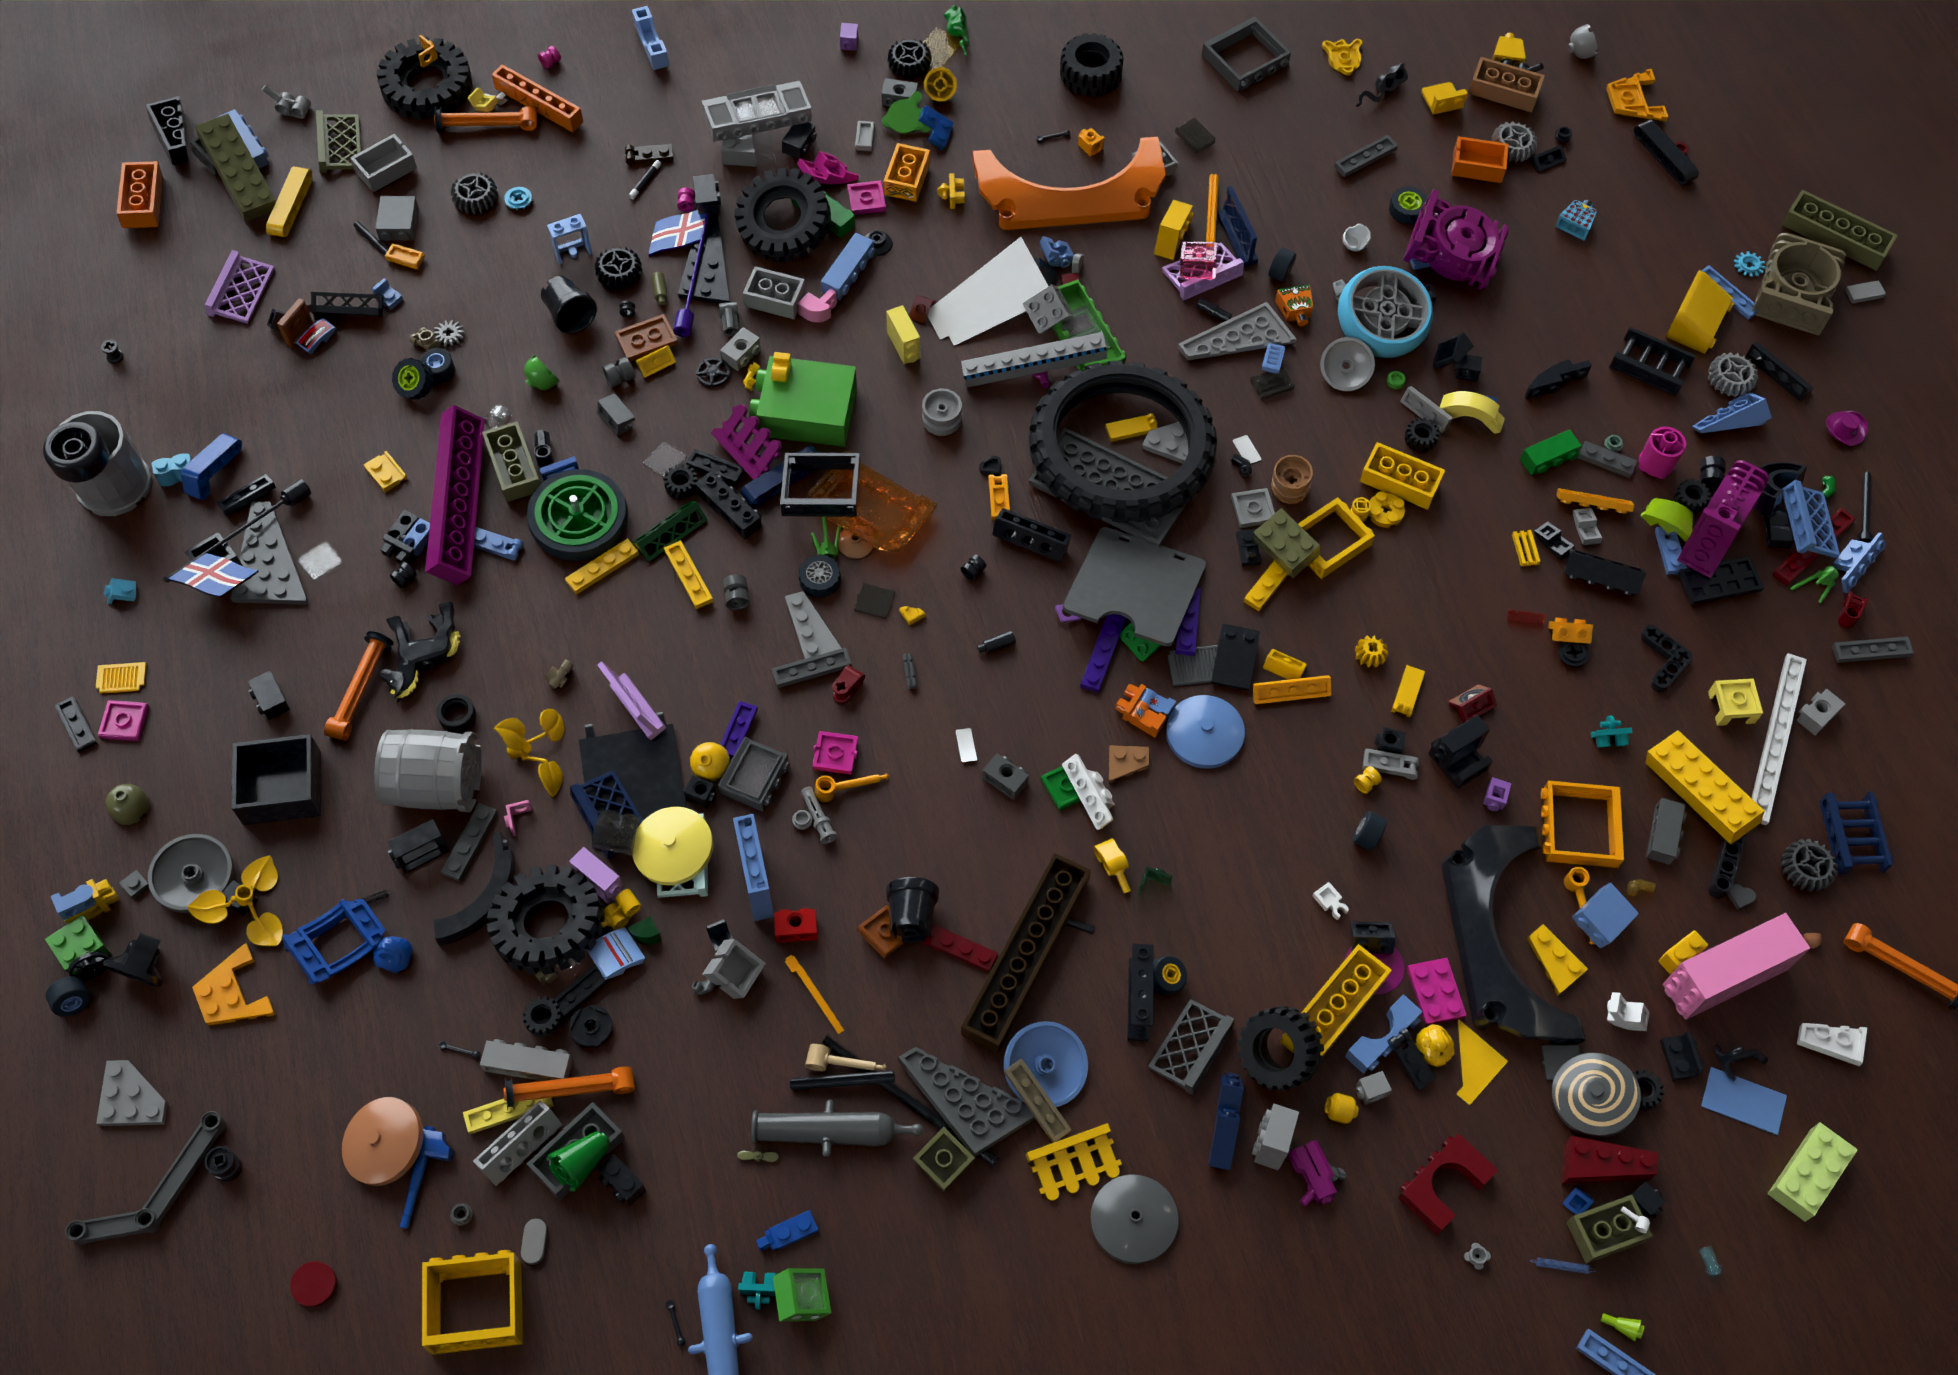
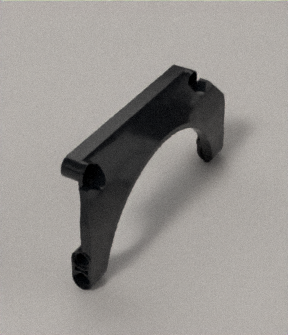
(1491, 983)

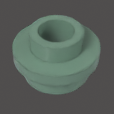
(1613, 439)

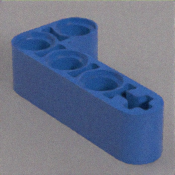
(207, 463)

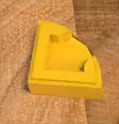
(911, 614)

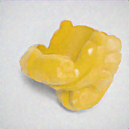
(1435, 1045)

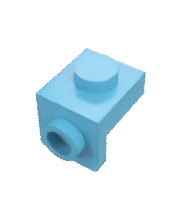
(120, 590)

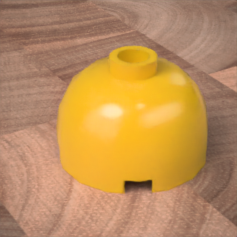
(940, 84)
(709, 761)

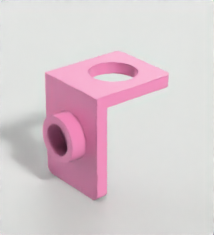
(511, 810)

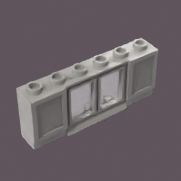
(756, 110)

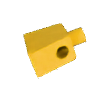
(1510, 48)

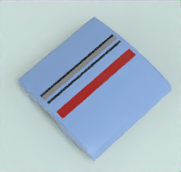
(615, 953)

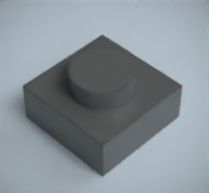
(134, 884)

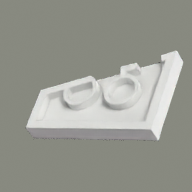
(1836, 1042)

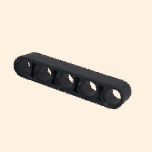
(1666, 152)
(1730, 862)

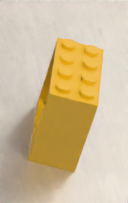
(461, 1267)

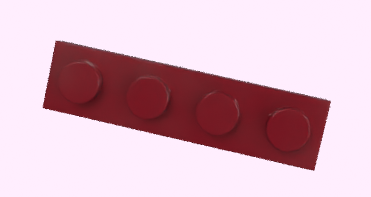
(961, 948)

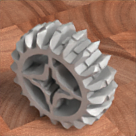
(1516, 136)
(1734, 370)

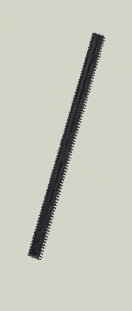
(907, 1099)

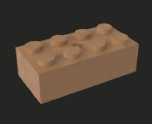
(1506, 84)

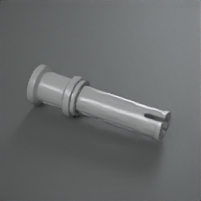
(821, 821)

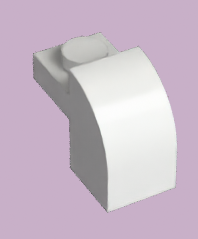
(1627, 1014)

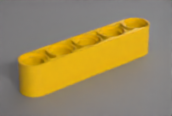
(289, 202)

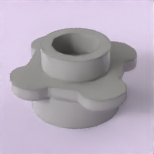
(1483, 1256)

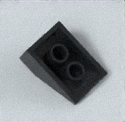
(1235, 657)

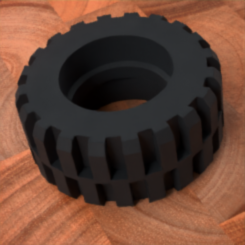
(1091, 49)
(1256, 1053)

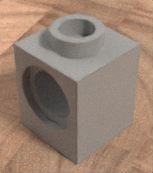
(1373, 1088)

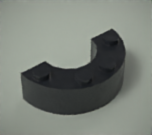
(1780, 476)

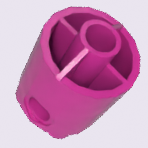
(1662, 452)

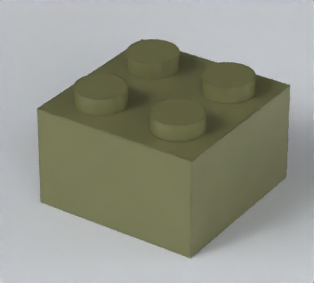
(944, 1159)

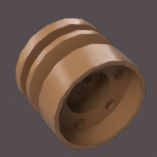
(1291, 479)

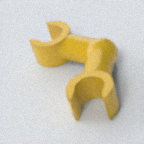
(749, 381)

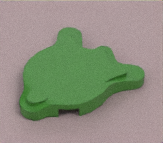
(904, 115)

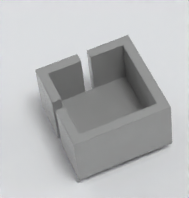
(734, 968)

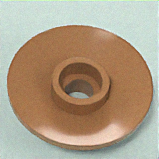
(851, 548)

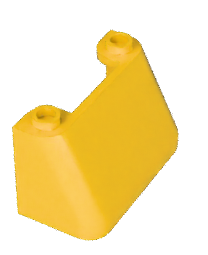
(1700, 314)

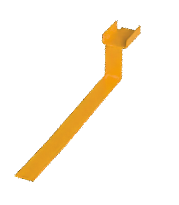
(794, 966)

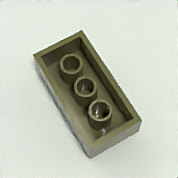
(511, 461)

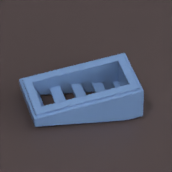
(1273, 358)

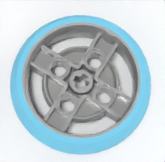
(1402, 290)

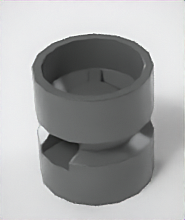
(618, 372)
(736, 592)

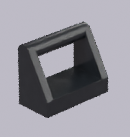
(1452, 350)

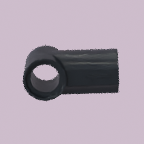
(543, 448)

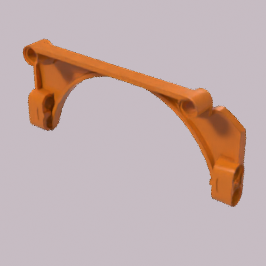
(1035, 206)

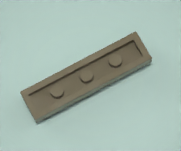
(1037, 1100)

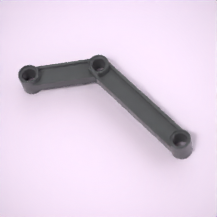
(163, 1195)

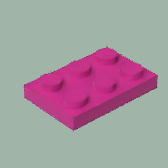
(1436, 991)

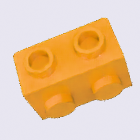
(1571, 632)

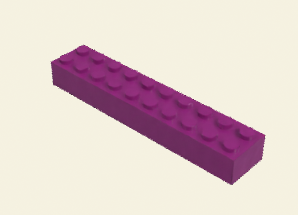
(455, 495)

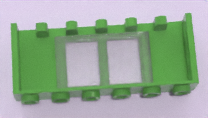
(1086, 322)

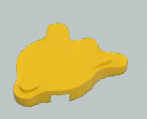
(1343, 56)

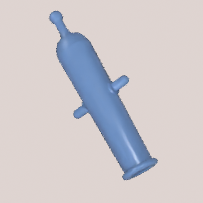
(718, 1321)

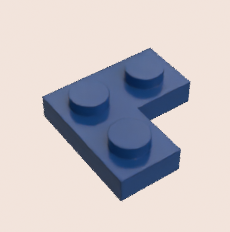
(939, 124)

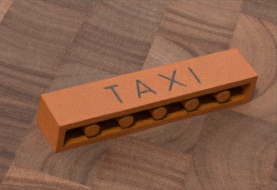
(538, 97)

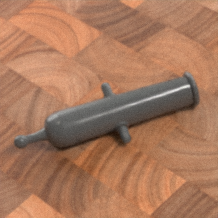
(829, 1128)

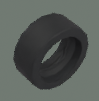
(450, 701)

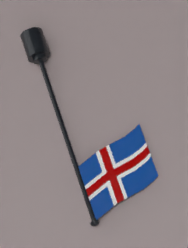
(218, 575)

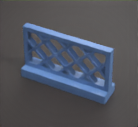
(1803, 524)

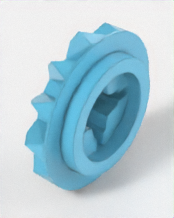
(518, 192)

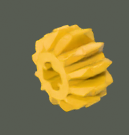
(1371, 651)

